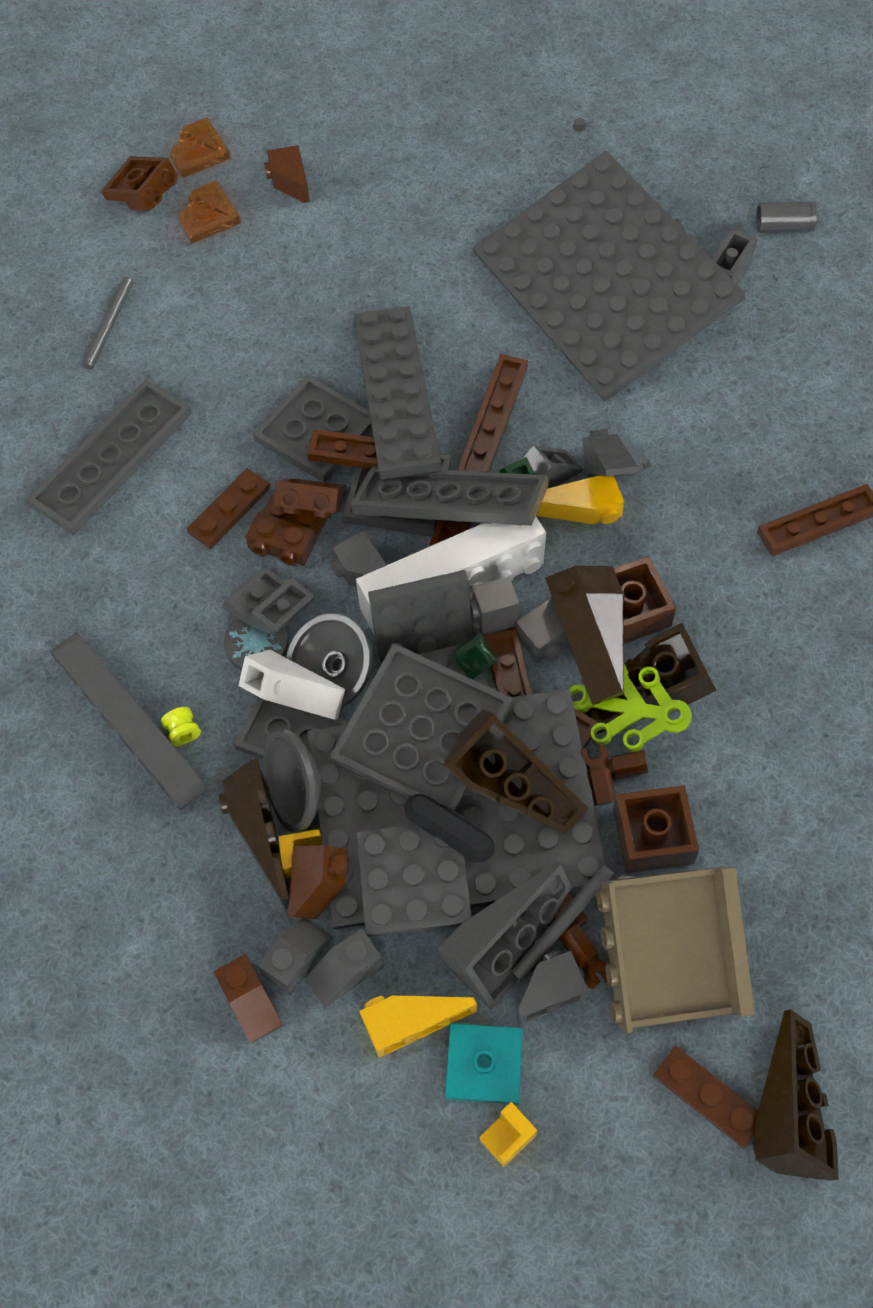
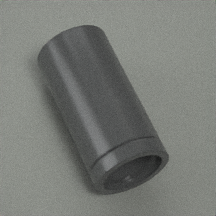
(786, 216)

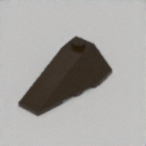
(592, 618)
(677, 665)
(503, 768)
(251, 813)
(789, 1118)

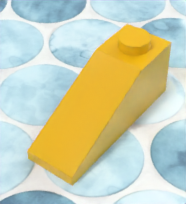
(584, 501)
(405, 1019)

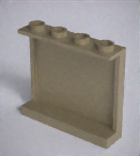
(675, 947)

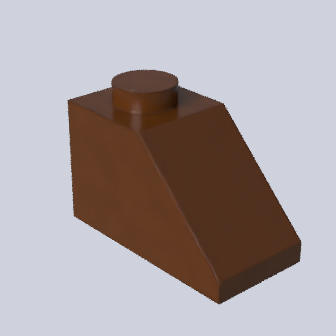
(287, 172)
(315, 879)
(247, 998)

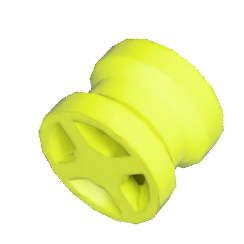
(180, 726)

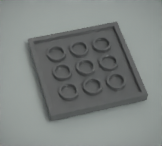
(411, 725)

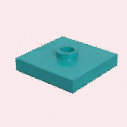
(484, 1064)

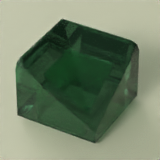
(475, 655)

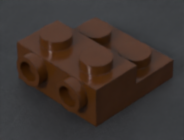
(141, 182)
(311, 495)
(284, 534)

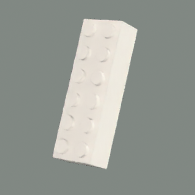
(483, 552)

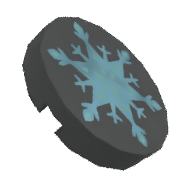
(246, 640)

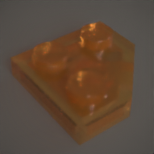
(198, 148)
(208, 212)

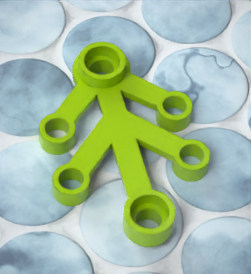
(635, 709)

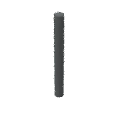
(107, 323)
(562, 922)

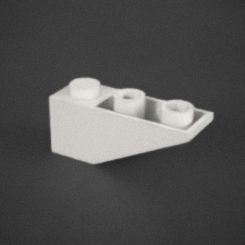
(290, 684)

